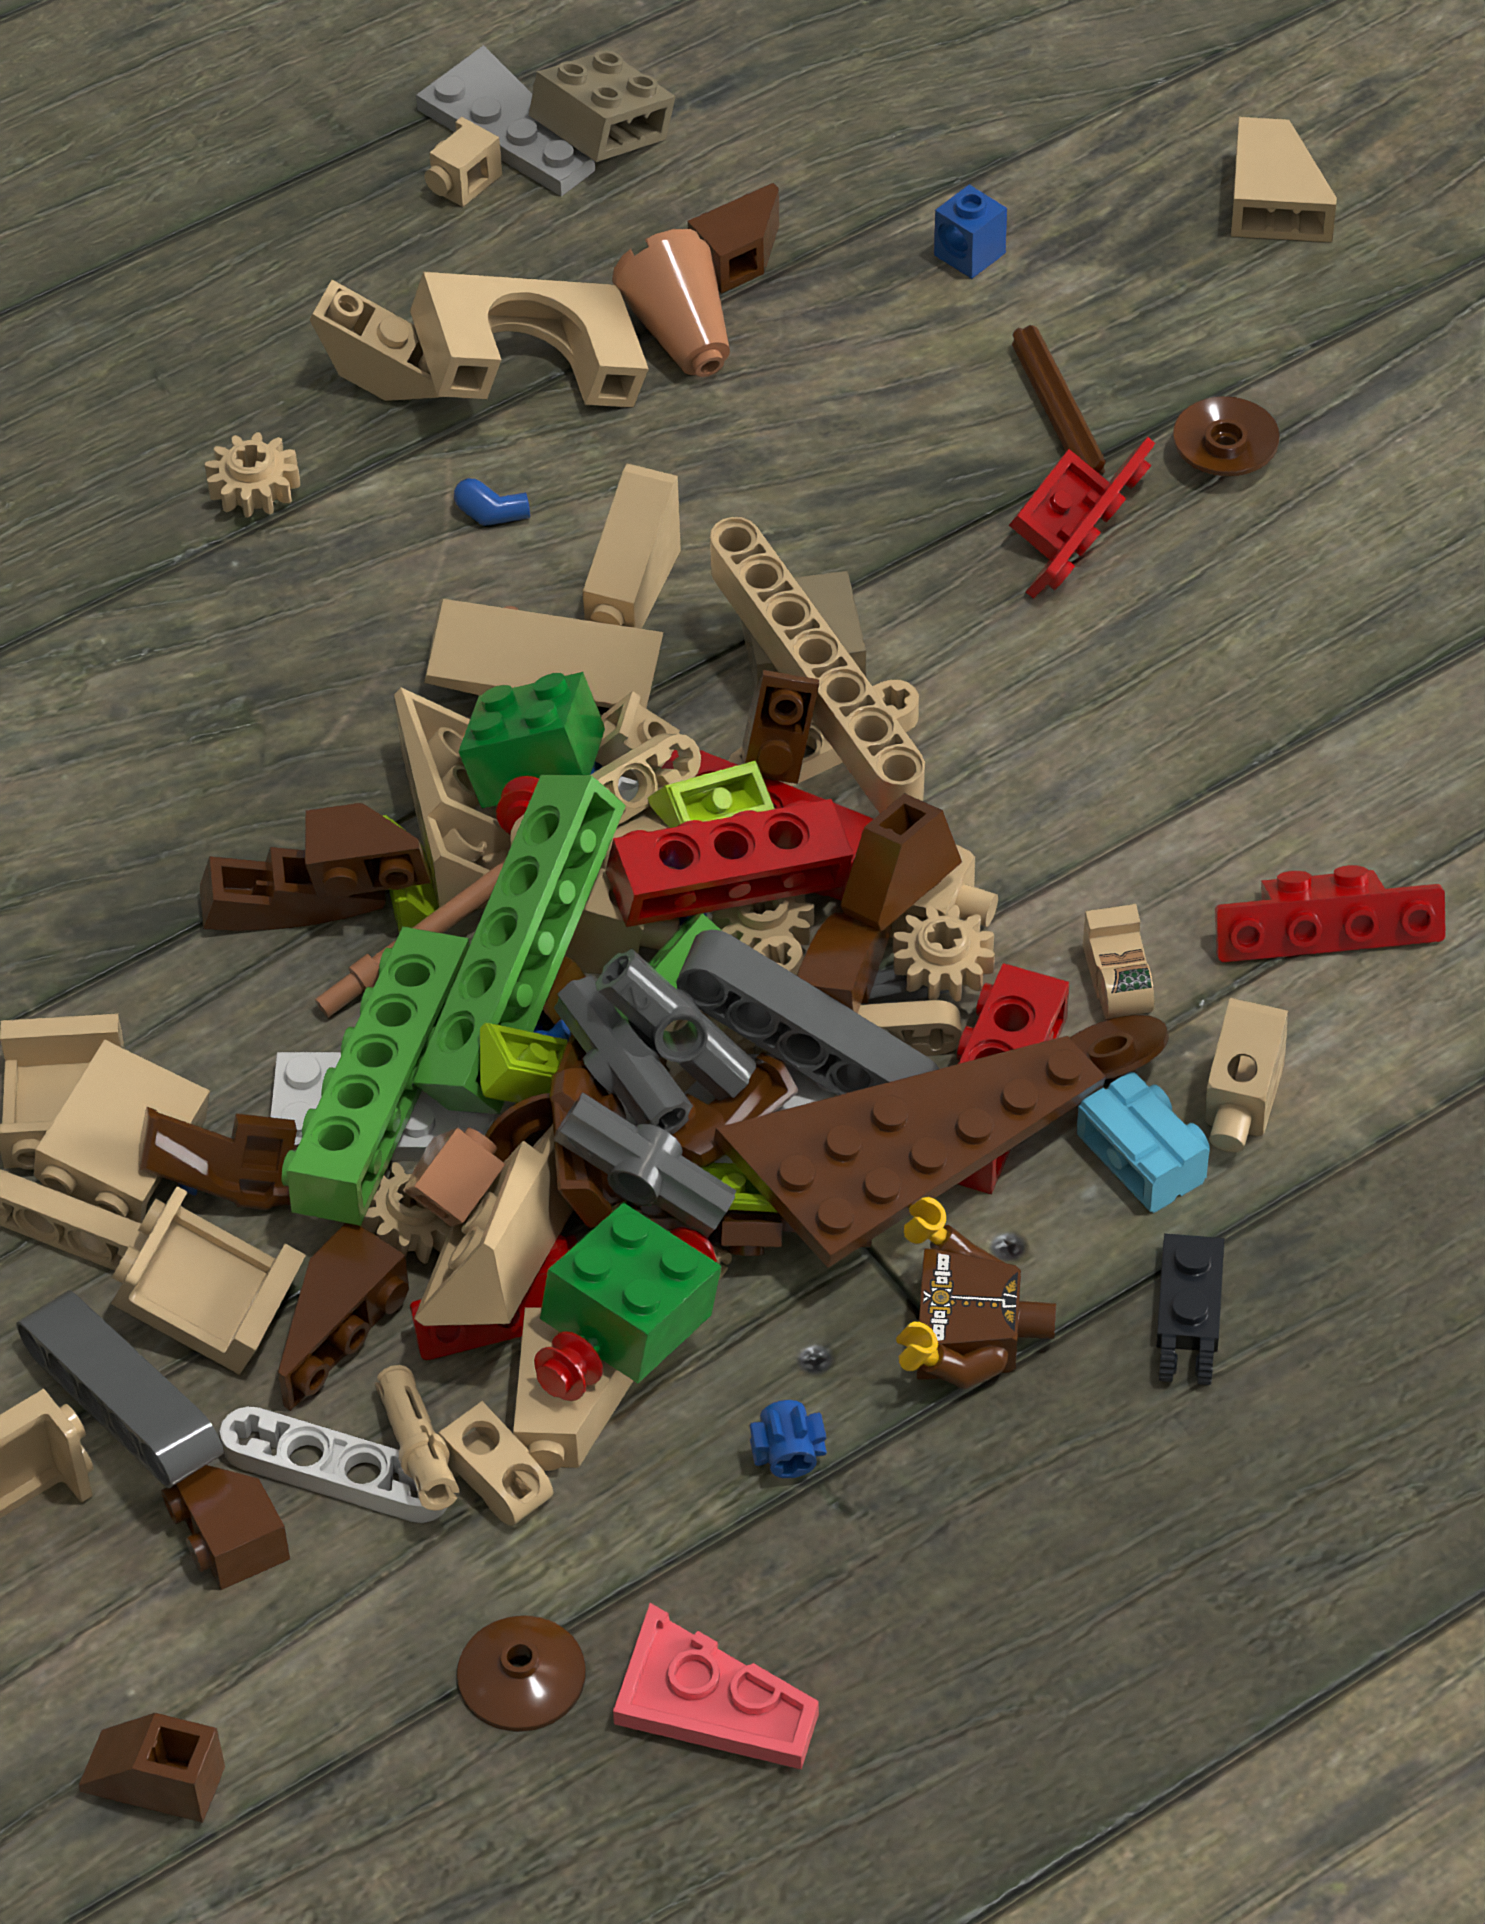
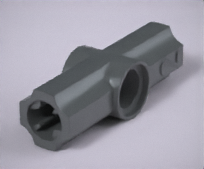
(654, 1003)
(622, 1057)
(645, 1165)

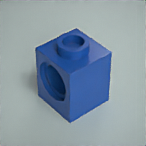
(970, 231)

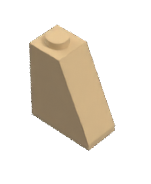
(1279, 185)
(634, 549)
(557, 1429)

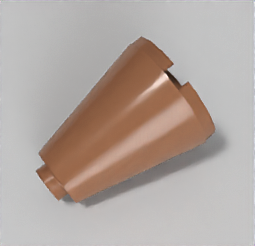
(677, 298)

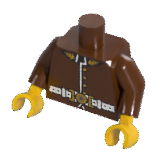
(966, 1307)

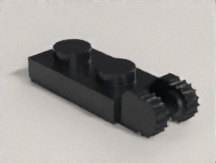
(1190, 1302)

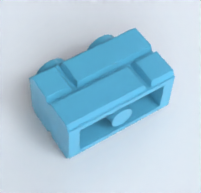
(1144, 1141)

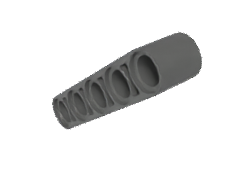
(793, 1017)
(120, 1389)

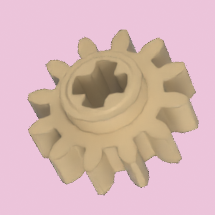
(252, 474)
(766, 919)
(943, 953)
(402, 1219)

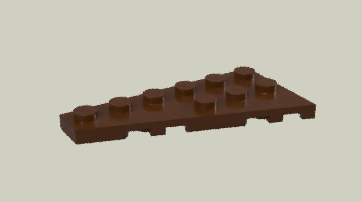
(866, 1156)

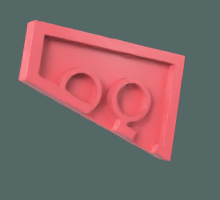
(702, 1696)

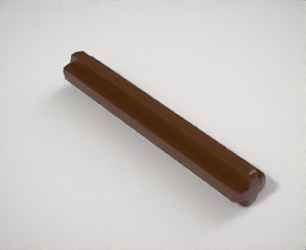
(1056, 397)

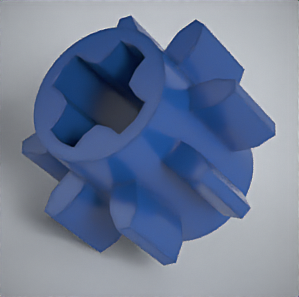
(788, 1439)

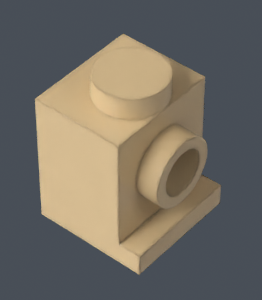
(464, 163)
(628, 727)

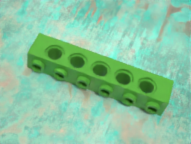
(521, 933)
(372, 1087)

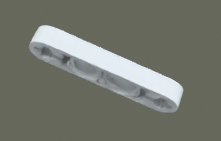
(330, 1472)

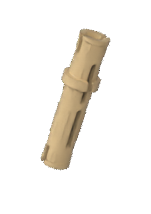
(422, 1451)

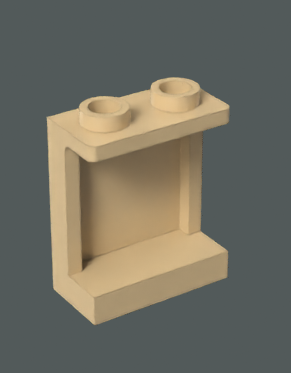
(41, 1071)
(97, 1133)
(203, 1283)
(40, 1450)

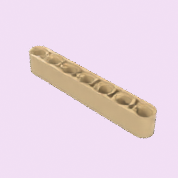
(804, 645)

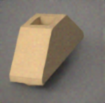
(372, 346)

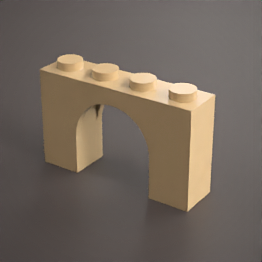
(580, 319)

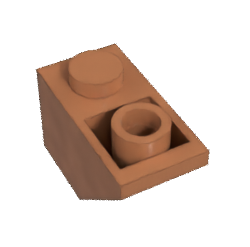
(454, 1174)

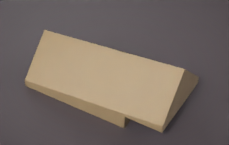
(497, 646)
(457, 834)
(500, 1244)

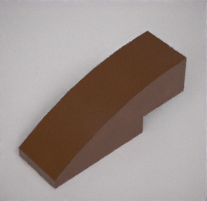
(272, 894)
(845, 959)

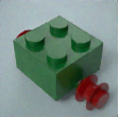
(529, 734)
(623, 1299)

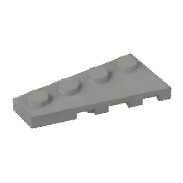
(498, 102)

